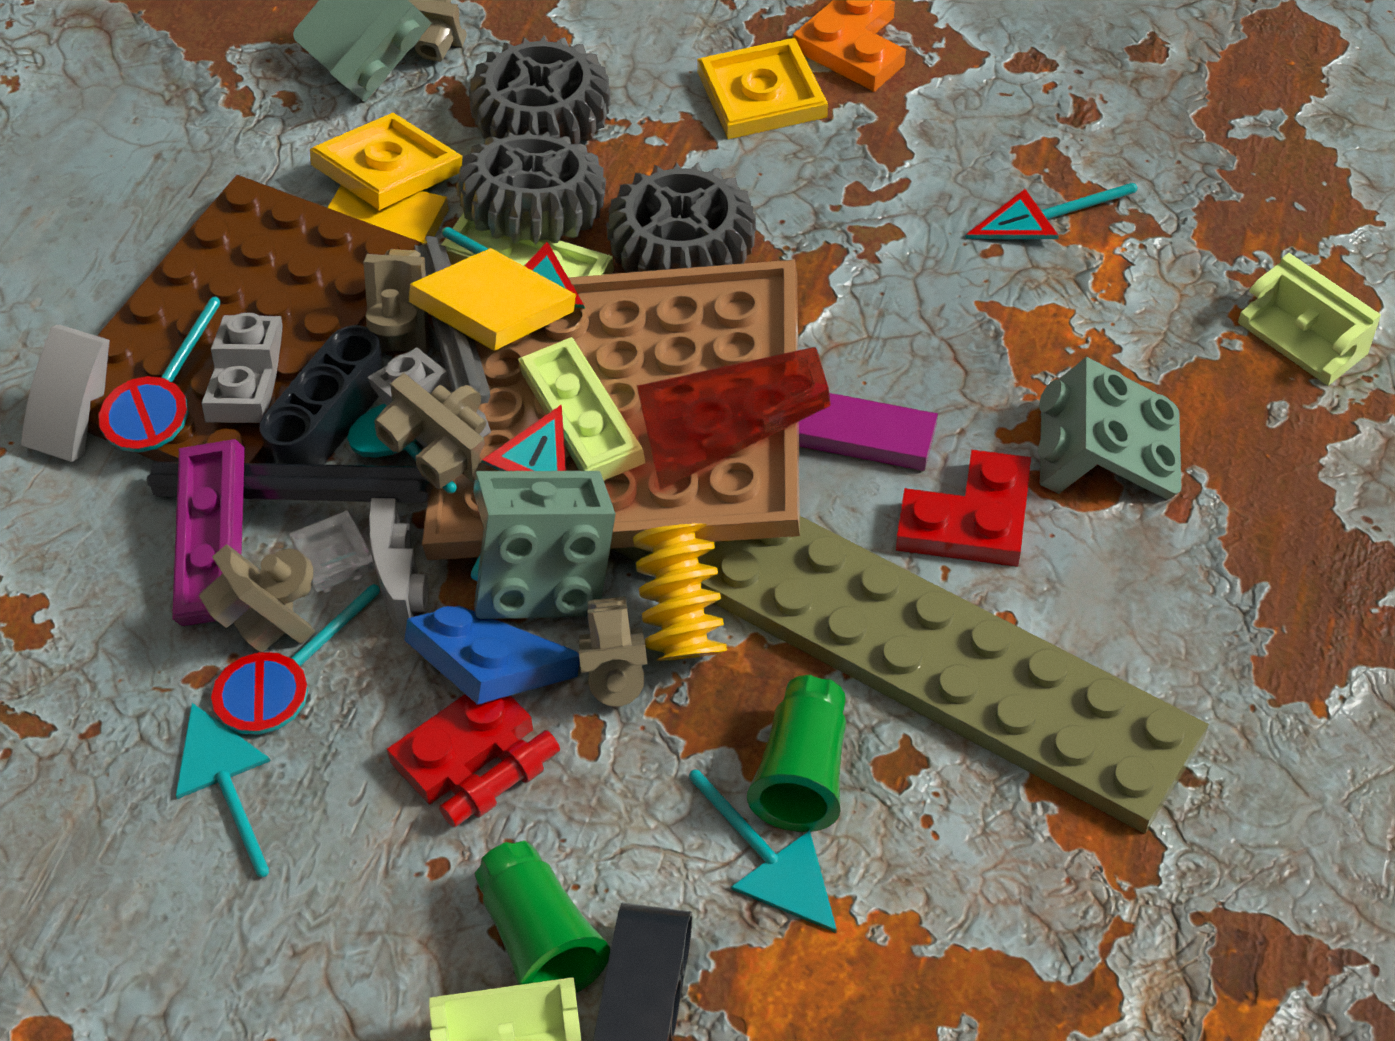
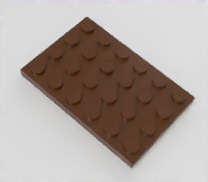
(260, 257)

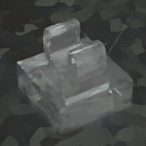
(334, 551)

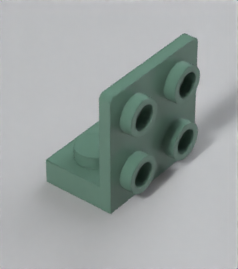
(541, 542)

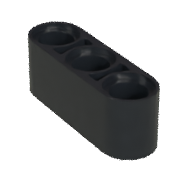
(323, 399)
(644, 974)

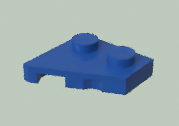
(487, 655)

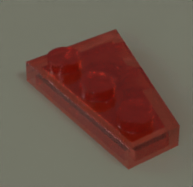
(728, 408)

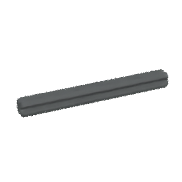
(457, 349)

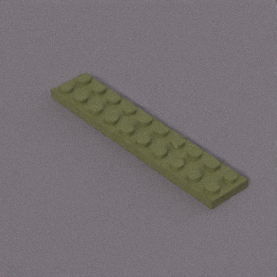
(960, 667)

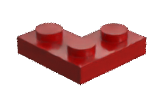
(972, 527)

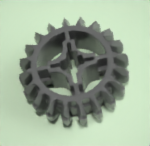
(540, 91)
(531, 187)
(671, 219)

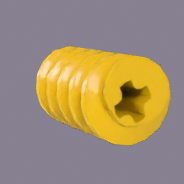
(678, 592)

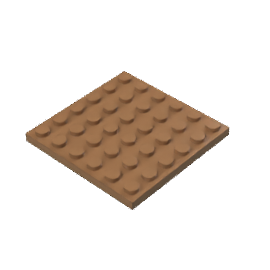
(640, 333)

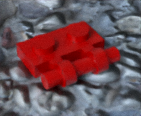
(461, 741)

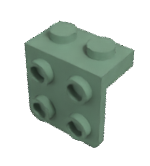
(361, 39)
(1111, 422)

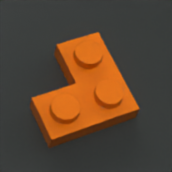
(847, 42)

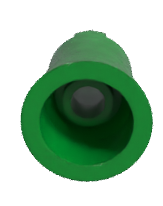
(802, 759)
(538, 919)

